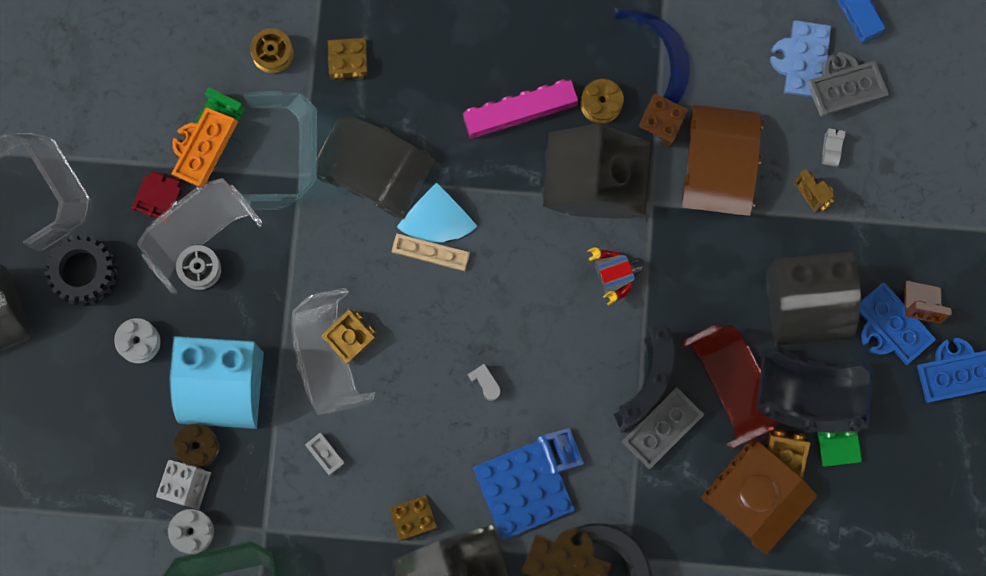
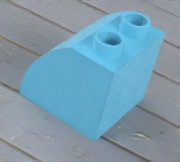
(216, 382)

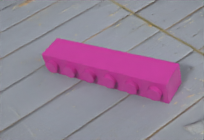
(520, 109)

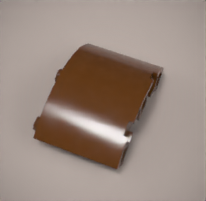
(722, 160)

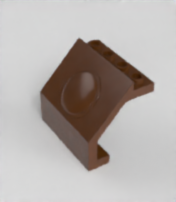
(759, 495)

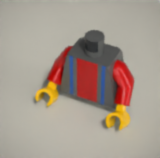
(615, 273)

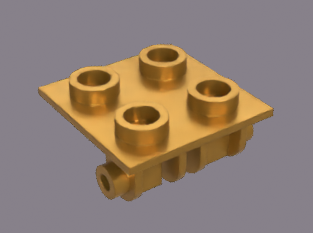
(412, 518)

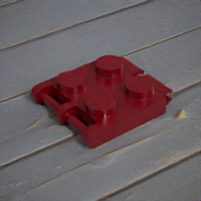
(156, 194)

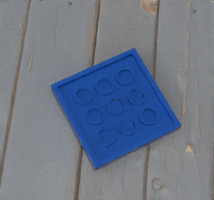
(522, 490)

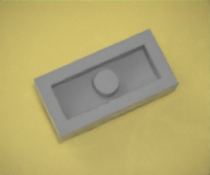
(324, 454)

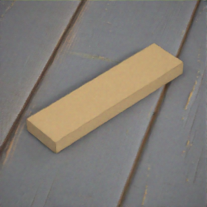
(430, 252)

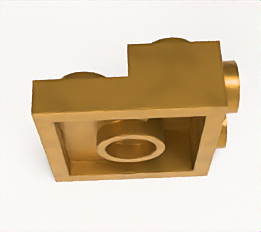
(347, 58)
(817, 195)
(349, 335)
(790, 449)

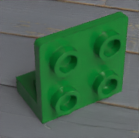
(222, 104)
(839, 448)

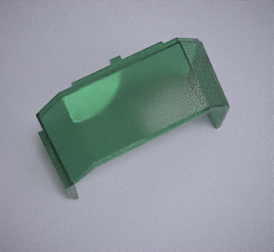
(223, 561)

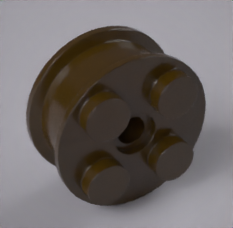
(185, 443)

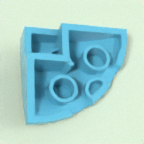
(436, 218)

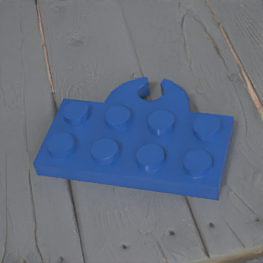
(888, 324)
(953, 373)

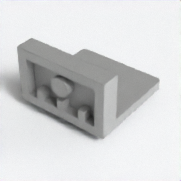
(183, 484)

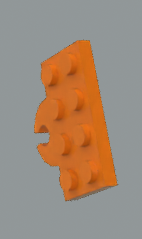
(202, 146)

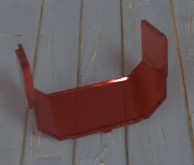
(734, 378)

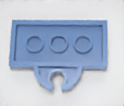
(803, 56)

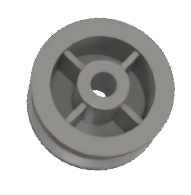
(198, 278)
(129, 333)
(179, 531)

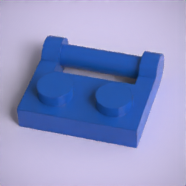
(565, 448)

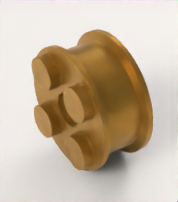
(275, 60)
(605, 91)

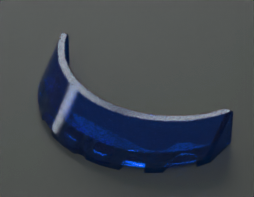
(674, 47)

